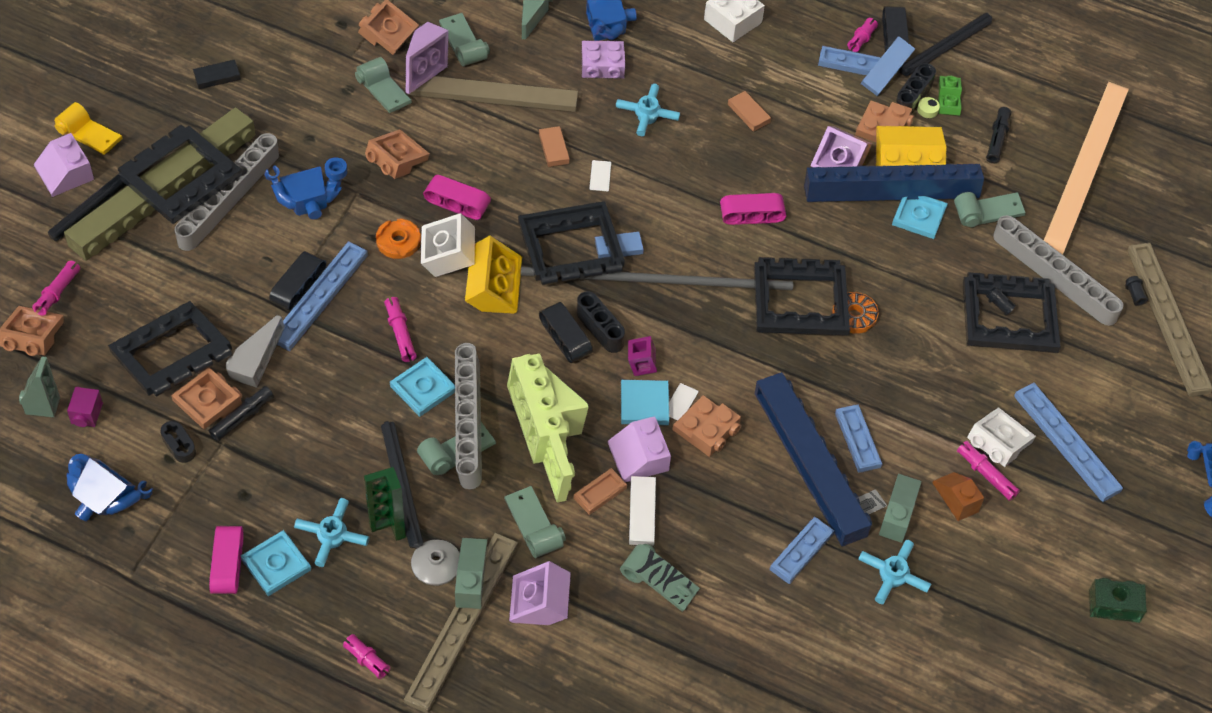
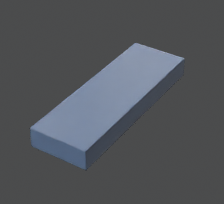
(847, 60)
(887, 66)
(858, 438)
(801, 550)

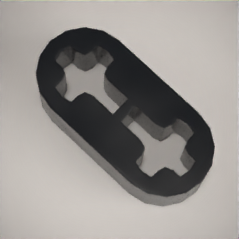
(182, 439)

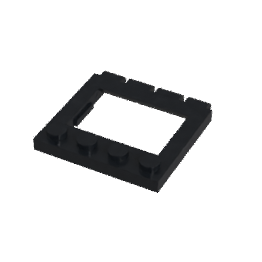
(194, 193)
(568, 219)
(792, 322)
(1001, 337)
(179, 371)

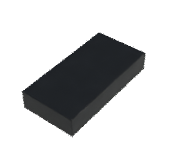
(216, 74)

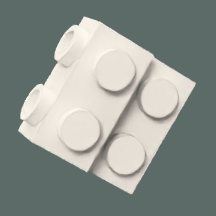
(1000, 437)

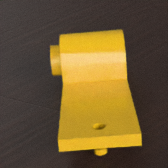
(77, 121)

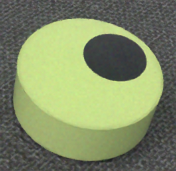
(928, 107)

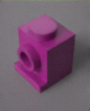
(642, 356)

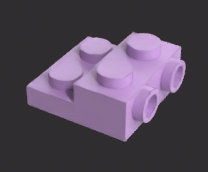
(603, 59)

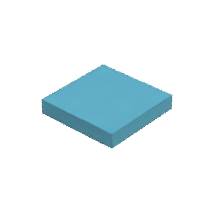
(920, 215)
(423, 386)
(644, 400)
(275, 563)

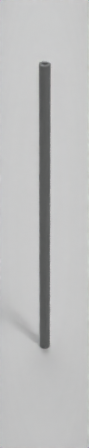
(678, 279)

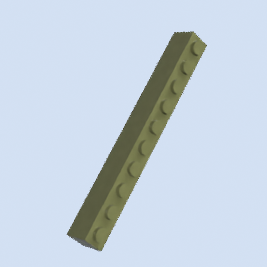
(166, 178)

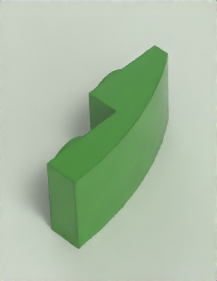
(949, 95)

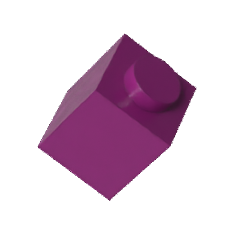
(85, 407)

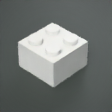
(734, 17)
(448, 245)

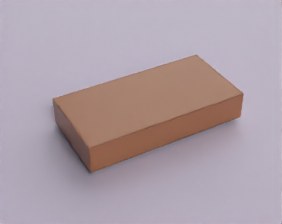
(749, 111)
(553, 146)
(600, 491)

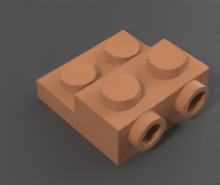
(387, 26)
(882, 115)
(395, 153)
(30, 331)
(207, 398)
(708, 425)

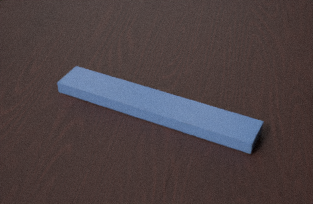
(321, 294)
(1068, 442)

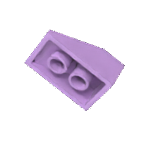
(426, 55)

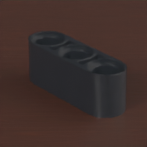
(894, 25)
(917, 86)
(297, 280)
(600, 322)
(565, 332)

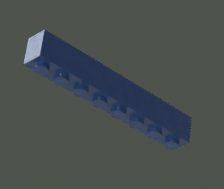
(892, 182)
(812, 459)

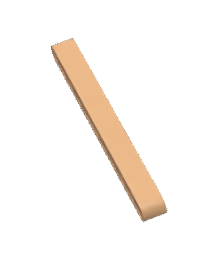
(1085, 167)

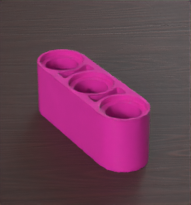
(457, 197)
(753, 208)
(226, 560)

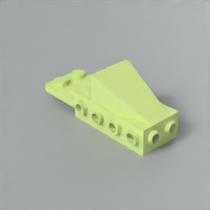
(547, 417)

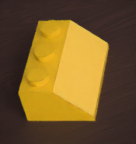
(910, 146)
(494, 278)

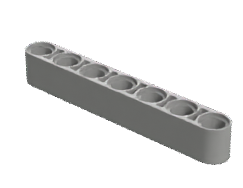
(204, 218)
(1061, 272)
(468, 416)

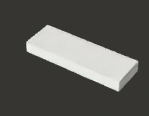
(642, 510)

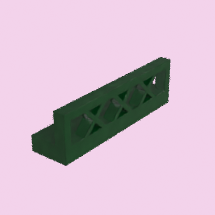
(390, 499)

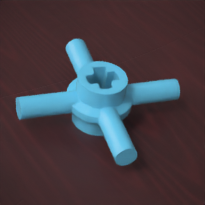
(647, 109)
(331, 532)
(894, 571)

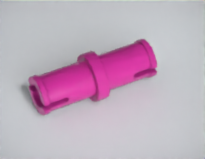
(862, 34)
(366, 656)

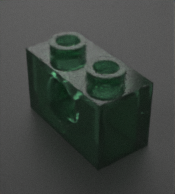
(1105, 606)

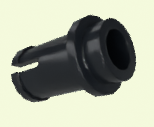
(1134, 285)
(1000, 300)

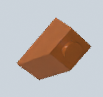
(959, 494)

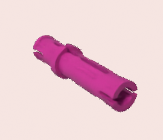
(52, 293)
(398, 322)
(983, 466)

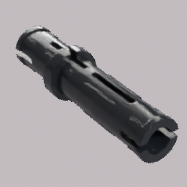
(1000, 128)
(241, 413)

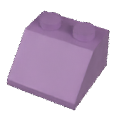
(840, 149)
(63, 165)
(640, 450)
(540, 595)

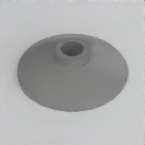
(435, 571)

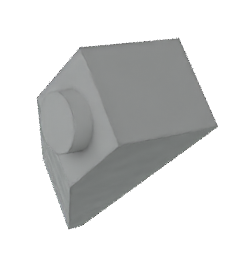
(255, 353)

